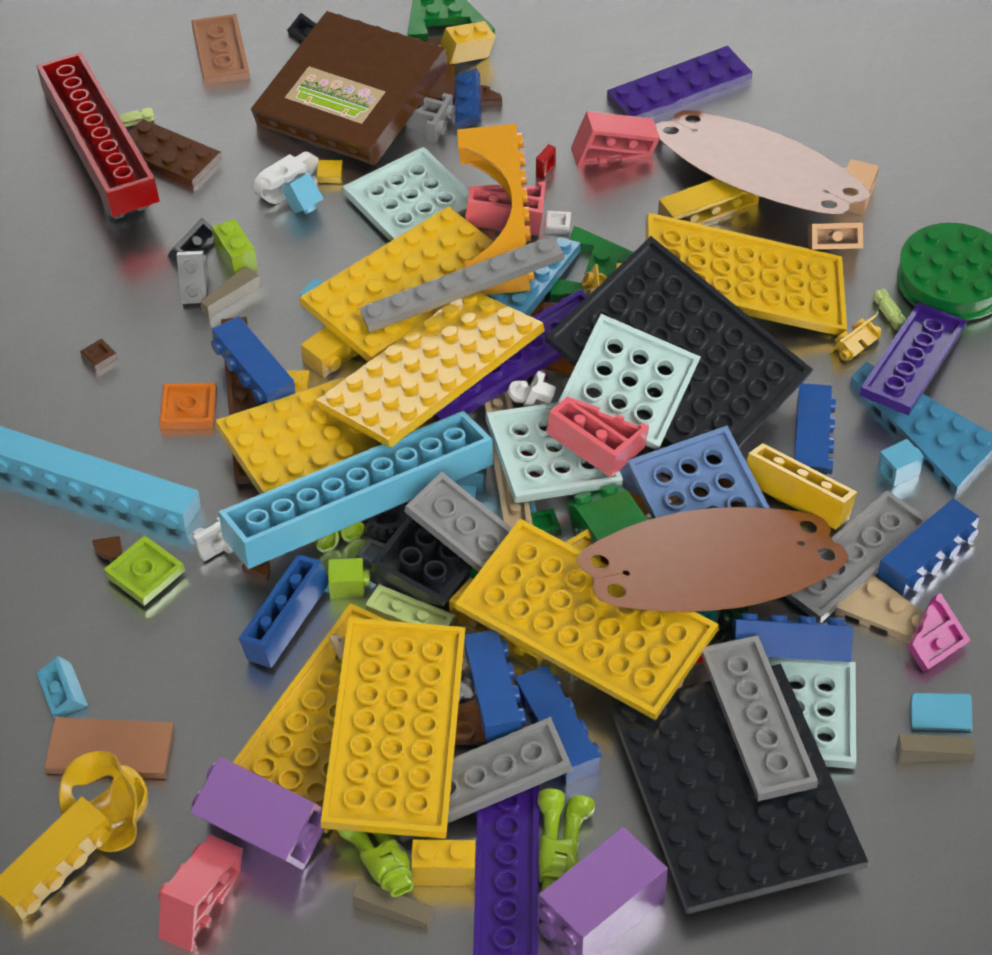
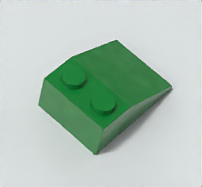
(604, 511)

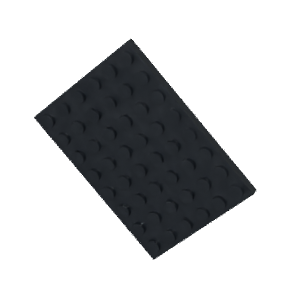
(740, 367)
(707, 814)

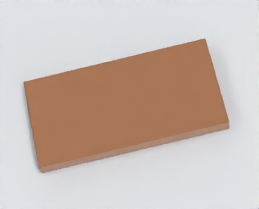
(220, 49)
(134, 743)

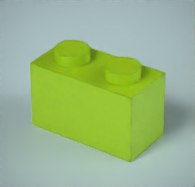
(234, 246)

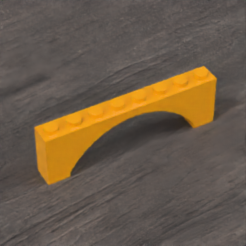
(498, 155)

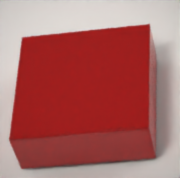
(545, 161)

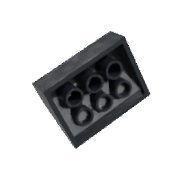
(419, 565)

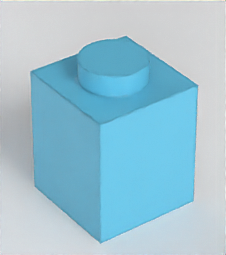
(302, 194)
(900, 462)

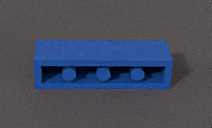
(251, 361)
(814, 427)
(928, 547)
(284, 611)
(797, 638)
(493, 685)
(543, 698)

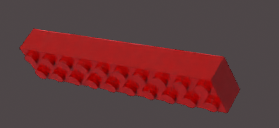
(98, 134)

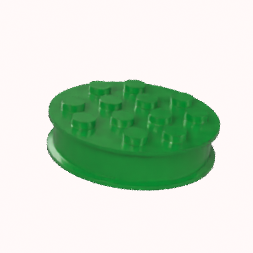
(948, 269)

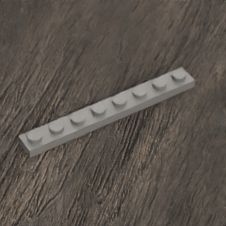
(461, 283)

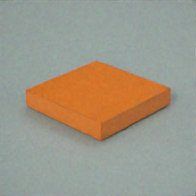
(188, 406)

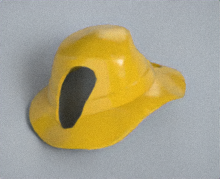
(121, 802)

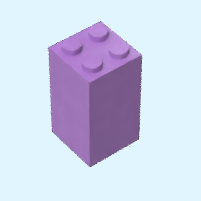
(259, 812)
(602, 896)

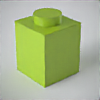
(347, 578)

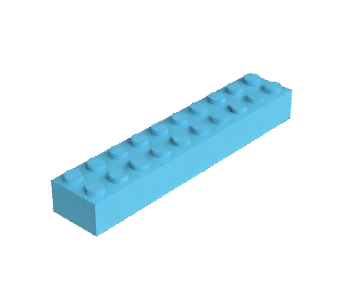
(353, 489)

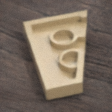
(882, 607)

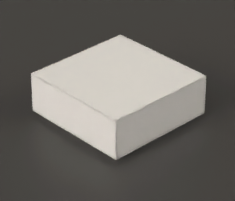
(557, 223)

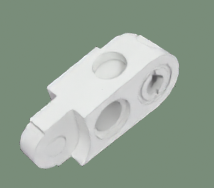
(270, 180)

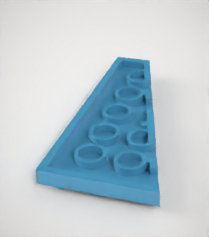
(544, 281)
(943, 436)

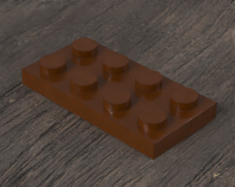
(173, 153)

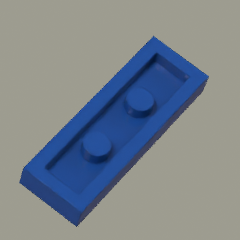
(467, 98)

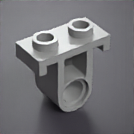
(433, 116)
(192, 276)

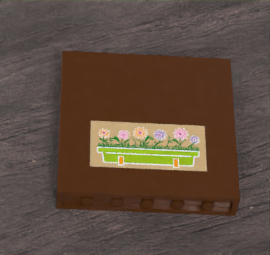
(350, 87)

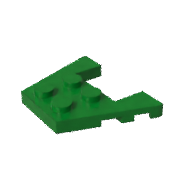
(441, 13)
(604, 254)

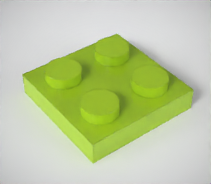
(144, 570)

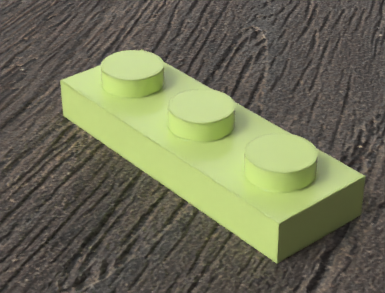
(402, 608)

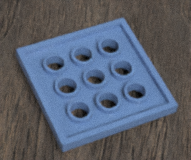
(694, 452)

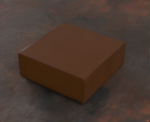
(98, 355)

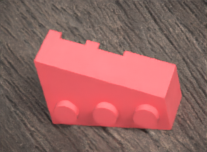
(613, 136)
(491, 207)
(595, 436)
(195, 889)

